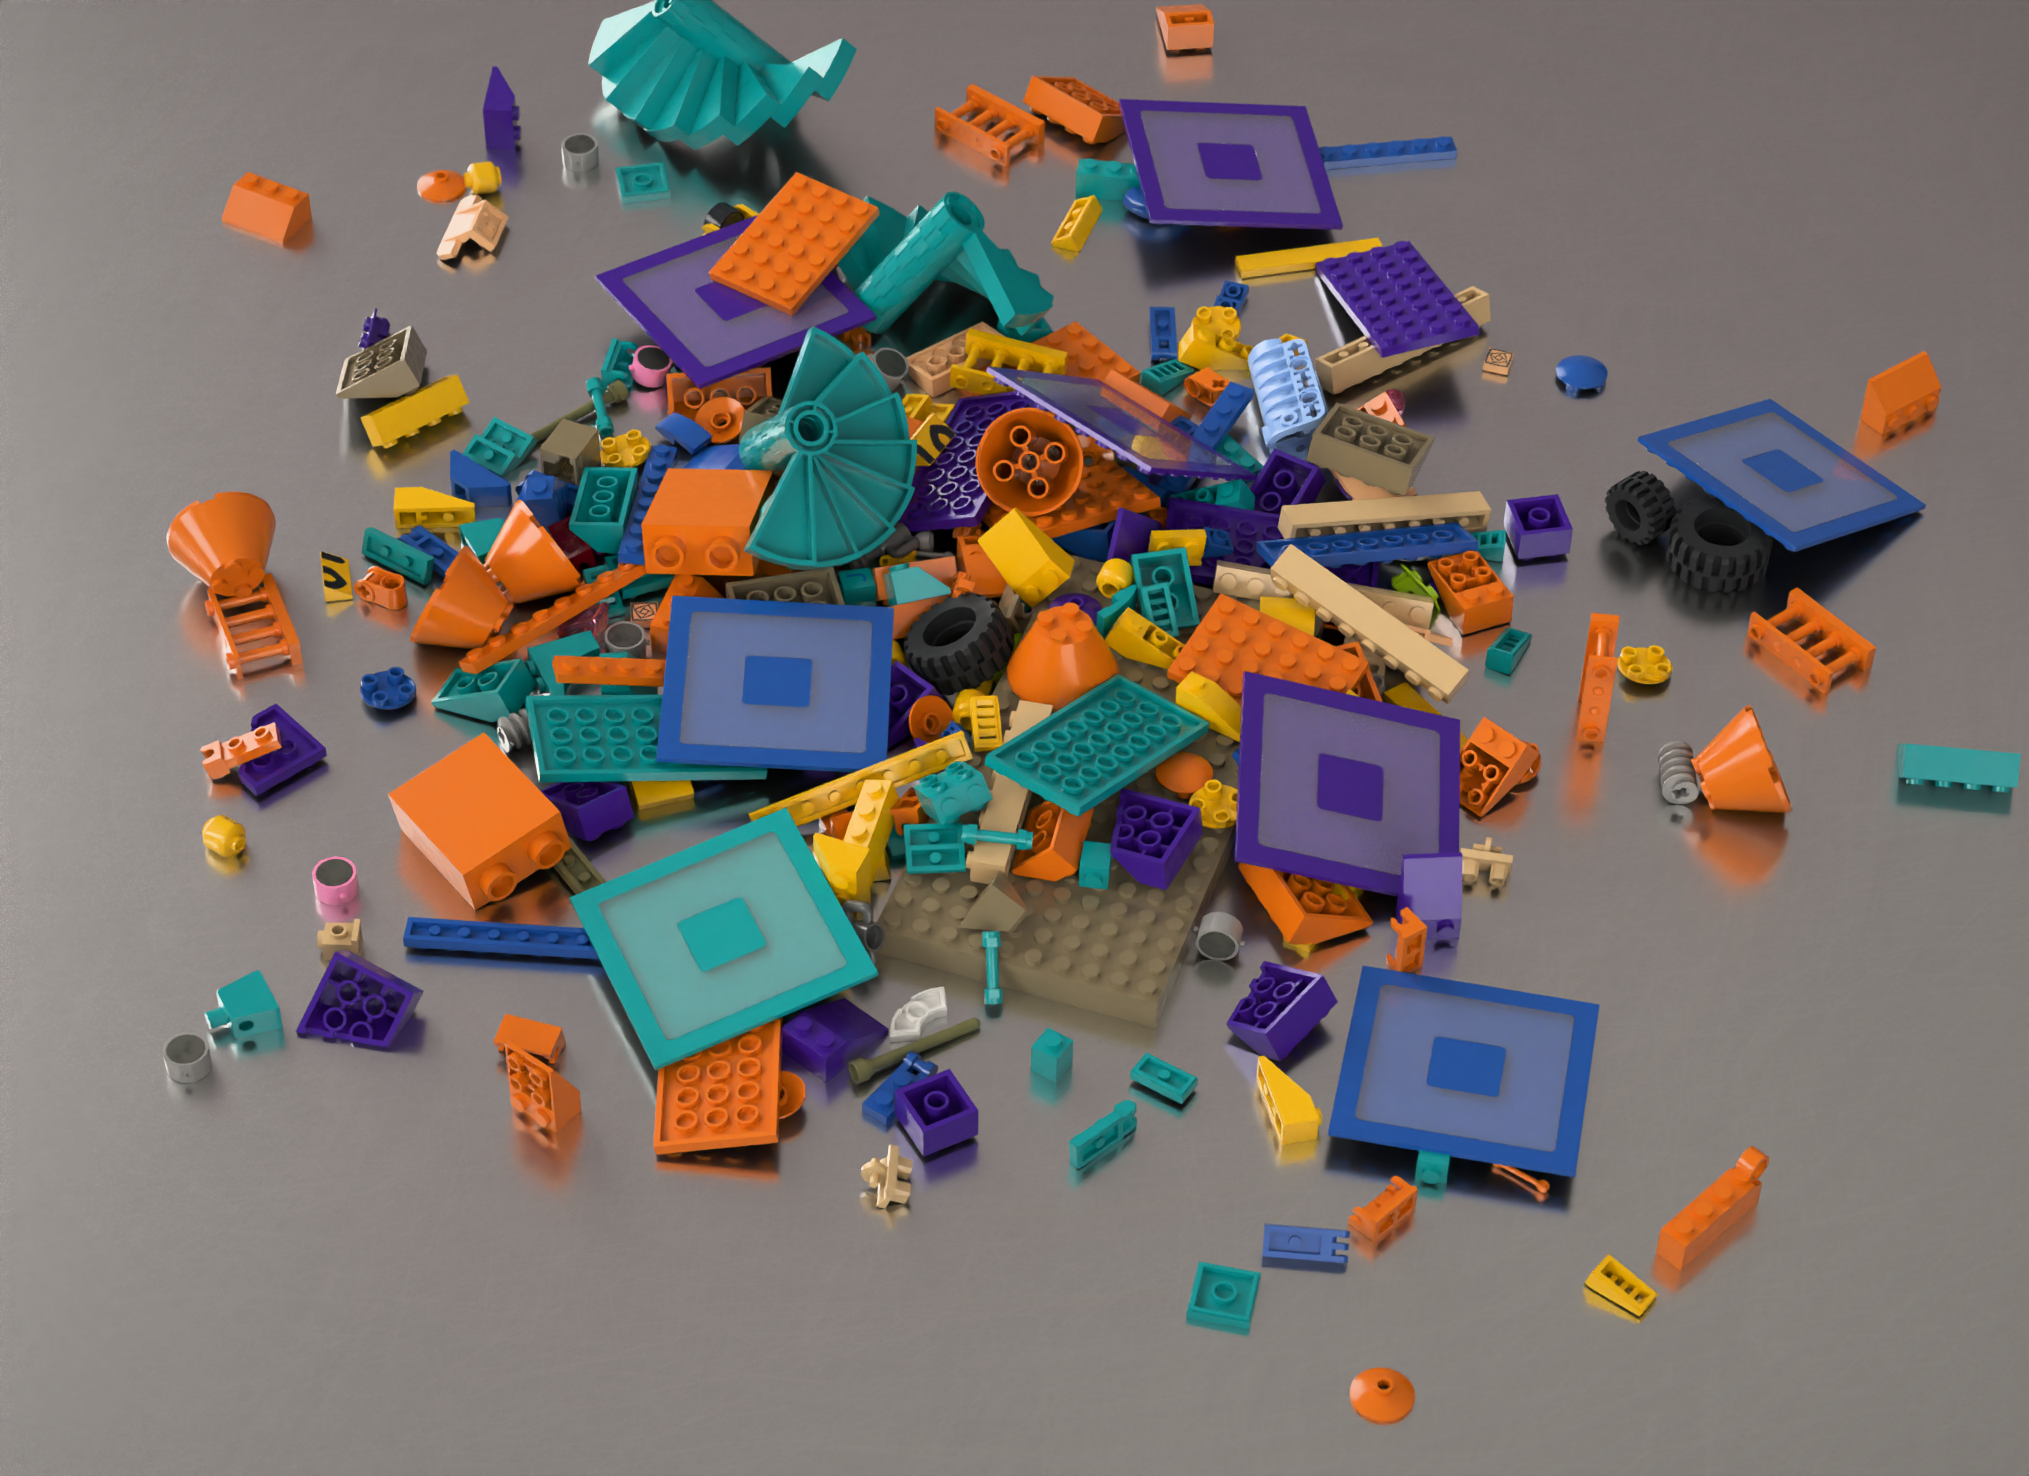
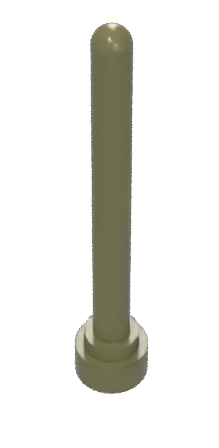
(614, 393)
(863, 1069)

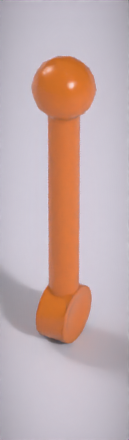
(1541, 1185)

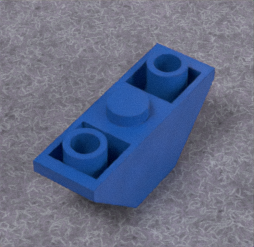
(477, 483)

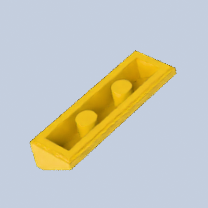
(1077, 224)

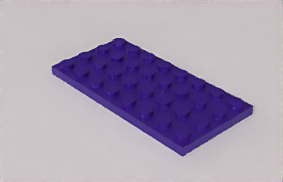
(1396, 299)
(949, 489)
(1245, 530)

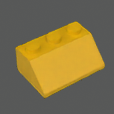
(845, 869)

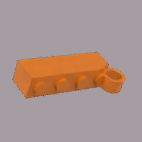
(1713, 1210)

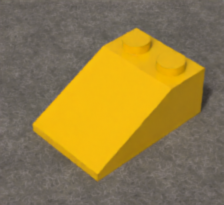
(1026, 557)

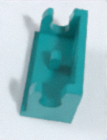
(617, 364)

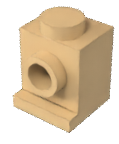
(340, 937)

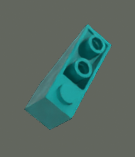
(1228, 494)

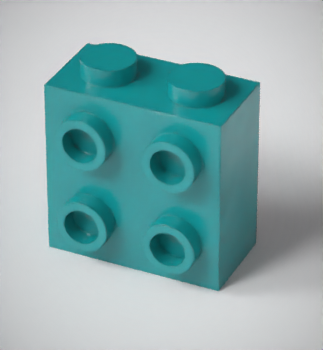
(952, 793)

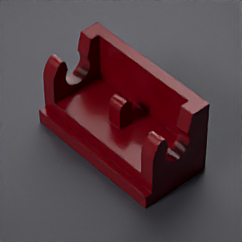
(572, 546)

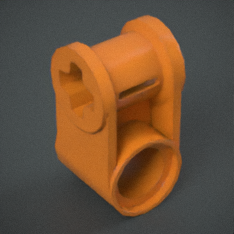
(1205, 386)
(382, 588)

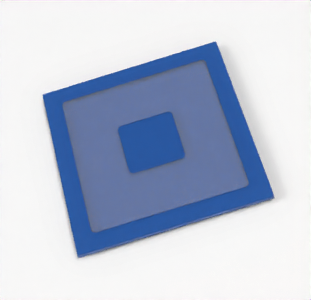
(1781, 474)
(776, 684)
(1466, 1071)

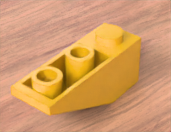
(1208, 349)
(1142, 640)

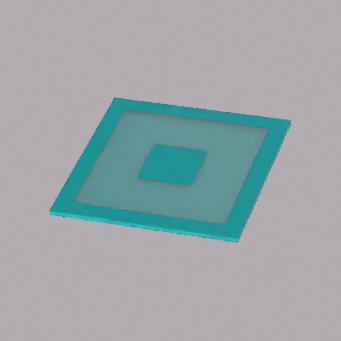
(722, 938)

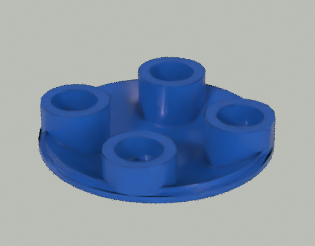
(1581, 373)
(387, 689)

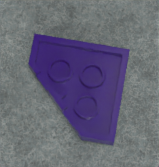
(297, 752)

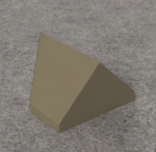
(1014, 611)
(996, 908)

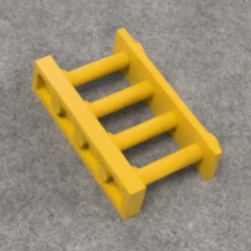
(1000, 351)

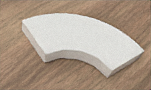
(916, 1014)

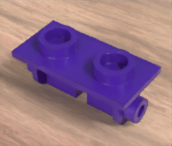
(376, 330)

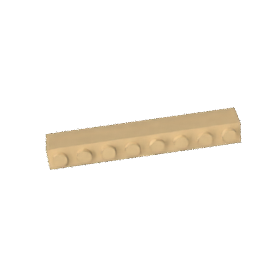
(1360, 360)
(1385, 513)
(1256, 581)
(1369, 624)
(1009, 804)

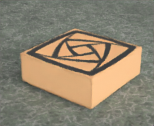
(1498, 361)
(643, 613)

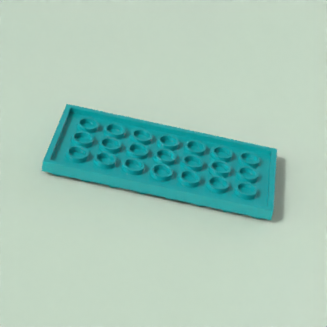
(609, 741)
(1097, 744)

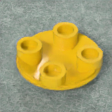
(1219, 320)
(625, 450)
(1645, 664)
(1217, 804)

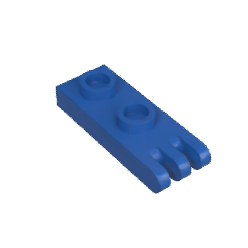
(1304, 1243)

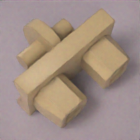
(1487, 859)
(885, 1174)

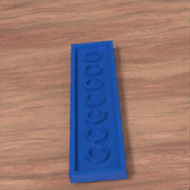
(1375, 545)

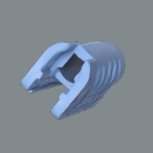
(1283, 395)

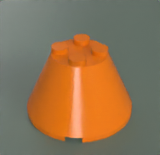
(1029, 461)
(224, 541)
(529, 560)
(465, 607)
(1060, 658)
(1740, 769)

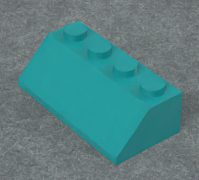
(1105, 179)
(604, 506)
(1958, 766)

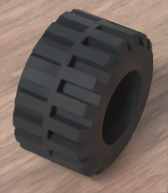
(1640, 507)

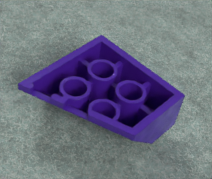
(1154, 836)
(359, 1002)
(1281, 1009)

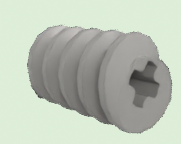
(513, 729)
(1677, 773)

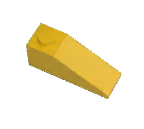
(430, 509)
(1210, 703)
(1288, 1104)

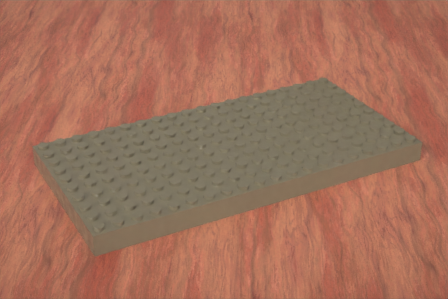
(1079, 944)

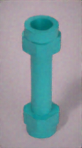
(596, 391)
(1022, 839)
(993, 993)

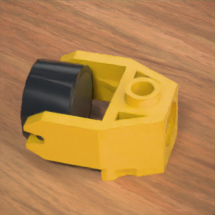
(724, 215)

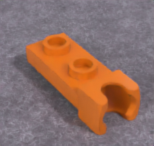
(240, 750)

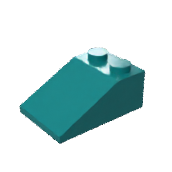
(1168, 567)
(488, 694)

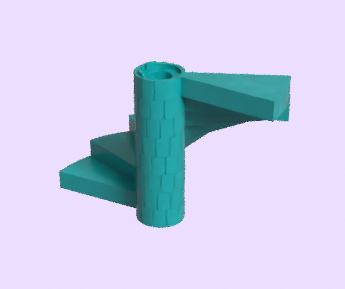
(703, 74)
(906, 254)
(841, 460)

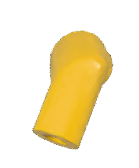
(887, 560)

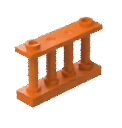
(994, 109)
(274, 610)
(1823, 624)
(1597, 677)

